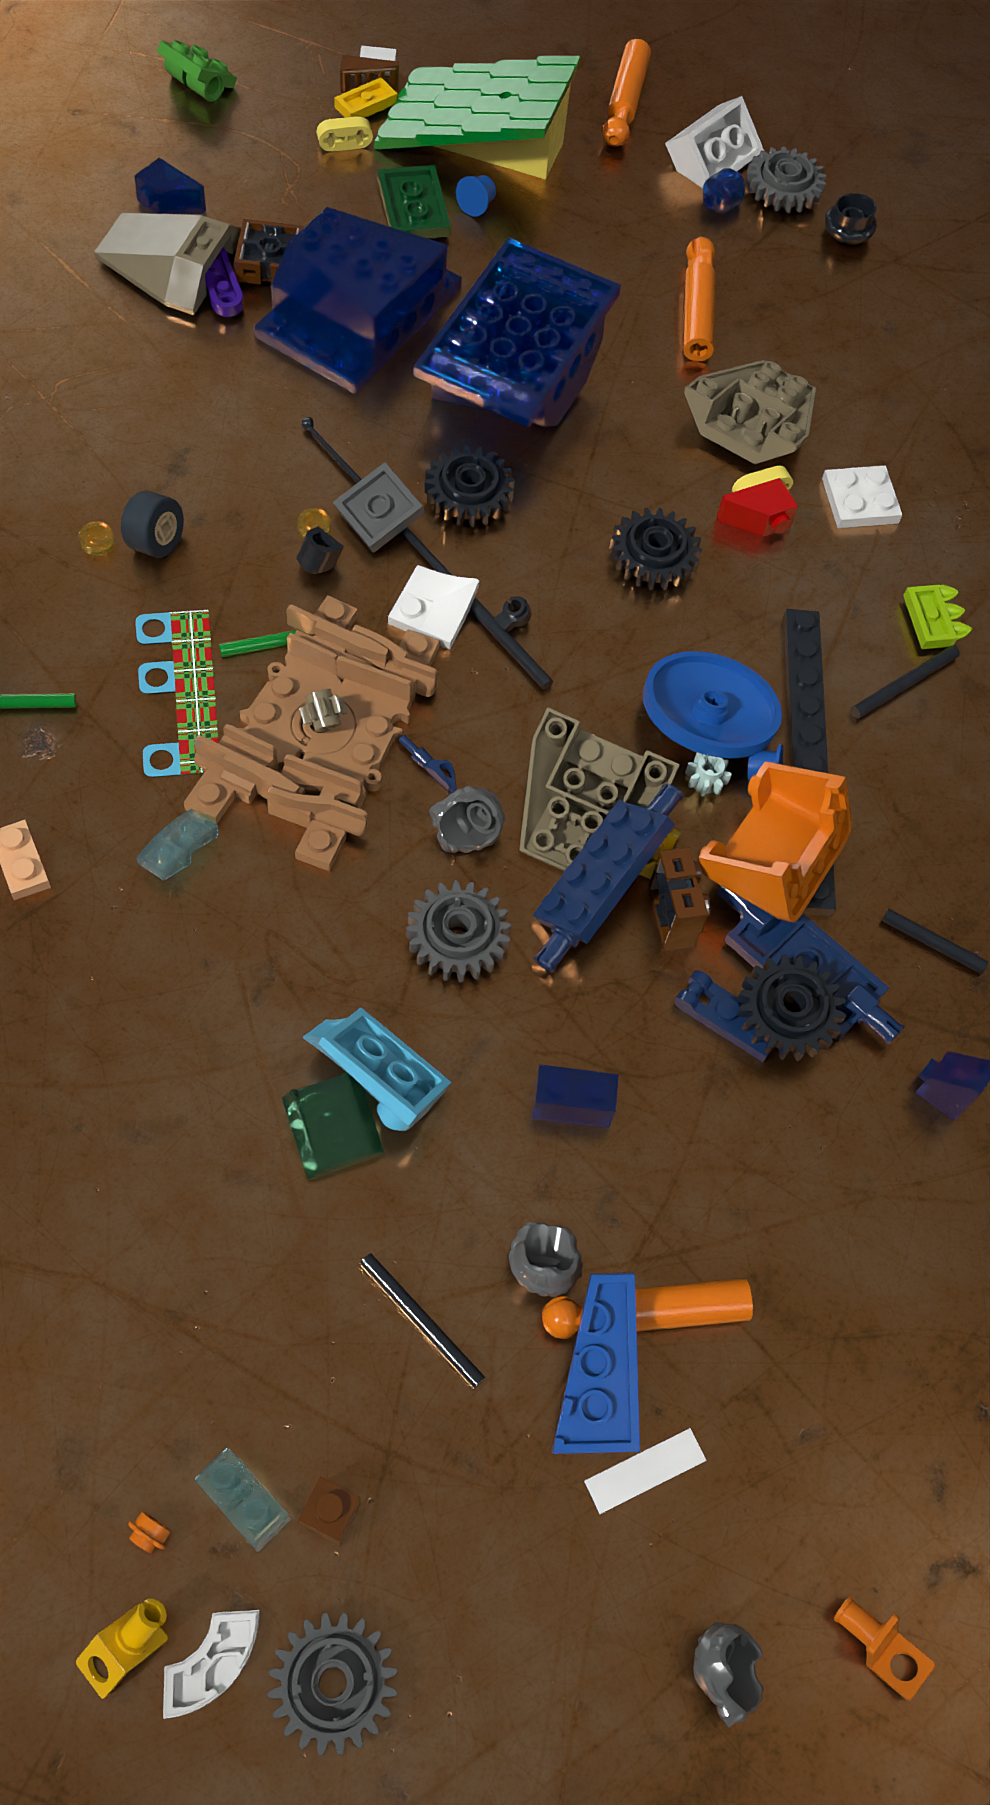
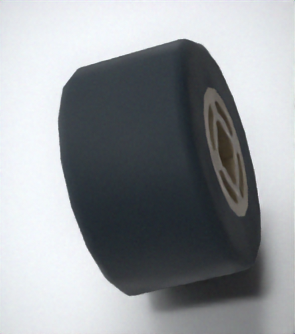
(152, 523)

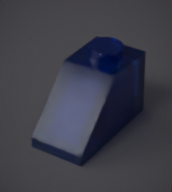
(169, 190)
(954, 1082)

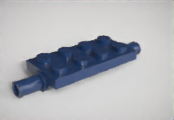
(603, 873)
(765, 936)

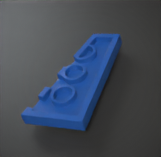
(602, 1382)

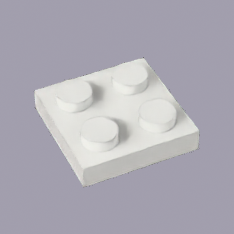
(861, 496)

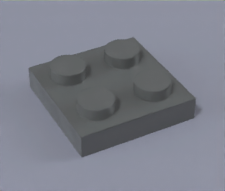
(379, 507)

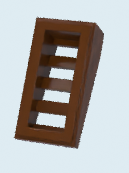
(360, 65)

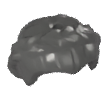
(468, 820)
(545, 1259)
(727, 1671)

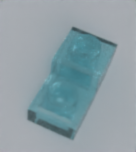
(173, 845)
(242, 1499)

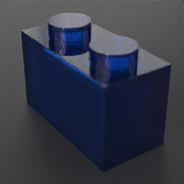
(575, 1096)

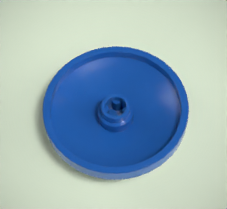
(712, 704)

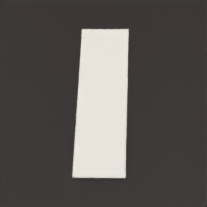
(645, 1470)

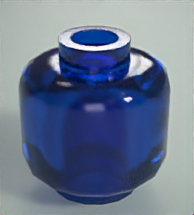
(724, 190)

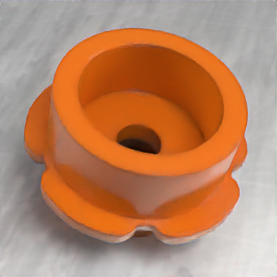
(148, 1532)

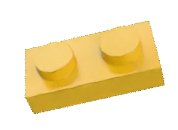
(366, 99)

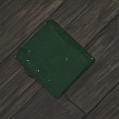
(332, 1125)

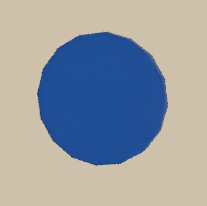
(475, 194)
(759, 758)

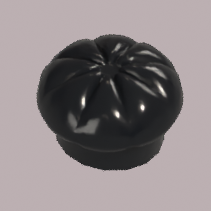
(852, 219)

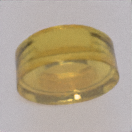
(312, 518)
(96, 538)

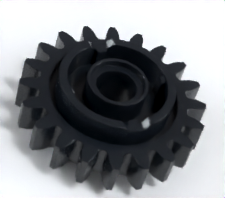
(469, 486)
(655, 548)
(773, 1022)

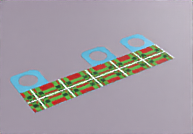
(191, 680)

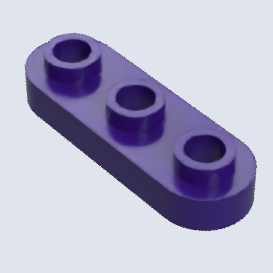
(223, 287)

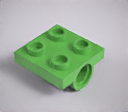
(196, 69)

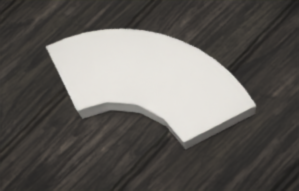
(213, 1666)

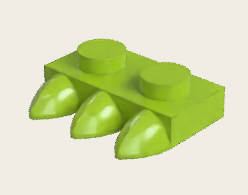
(934, 617)

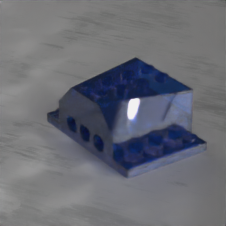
(353, 295)
(521, 337)

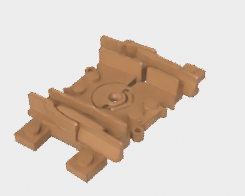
(377, 689)

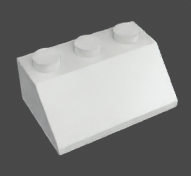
(715, 142)

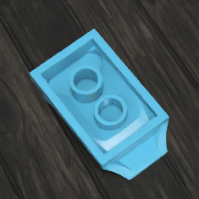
(382, 1066)

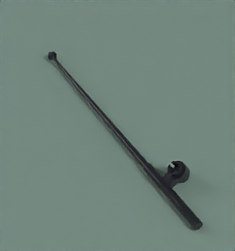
(513, 614)

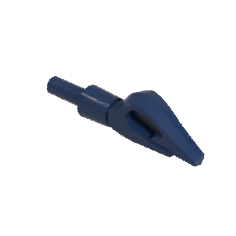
(433, 766)

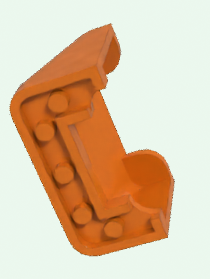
(784, 841)

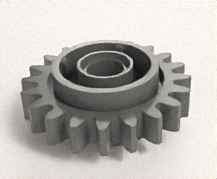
(785, 179)
(458, 952)
(332, 1717)

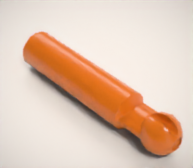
(626, 92)
(699, 300)
(665, 1307)

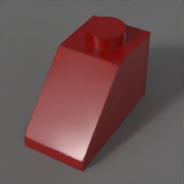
(759, 508)

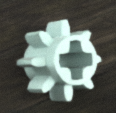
(708, 774)

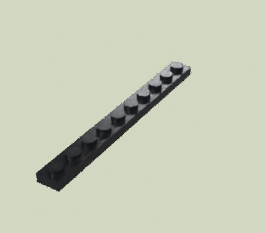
(807, 718)

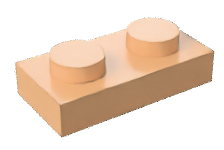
(21, 861)

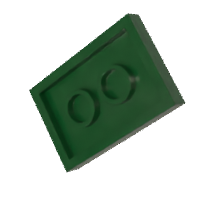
(414, 201)

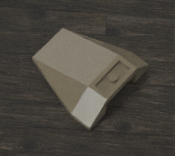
(167, 254)
(753, 409)
(576, 784)

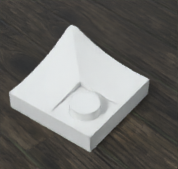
(434, 605)

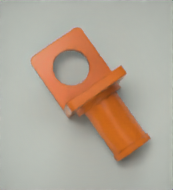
(883, 1645)

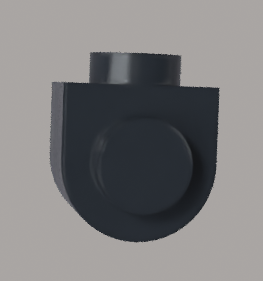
(315, 557)

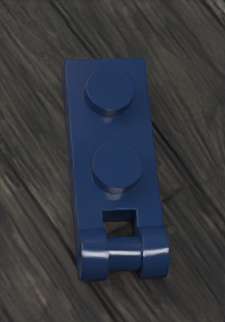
(719, 1013)

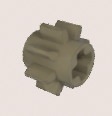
(323, 710)

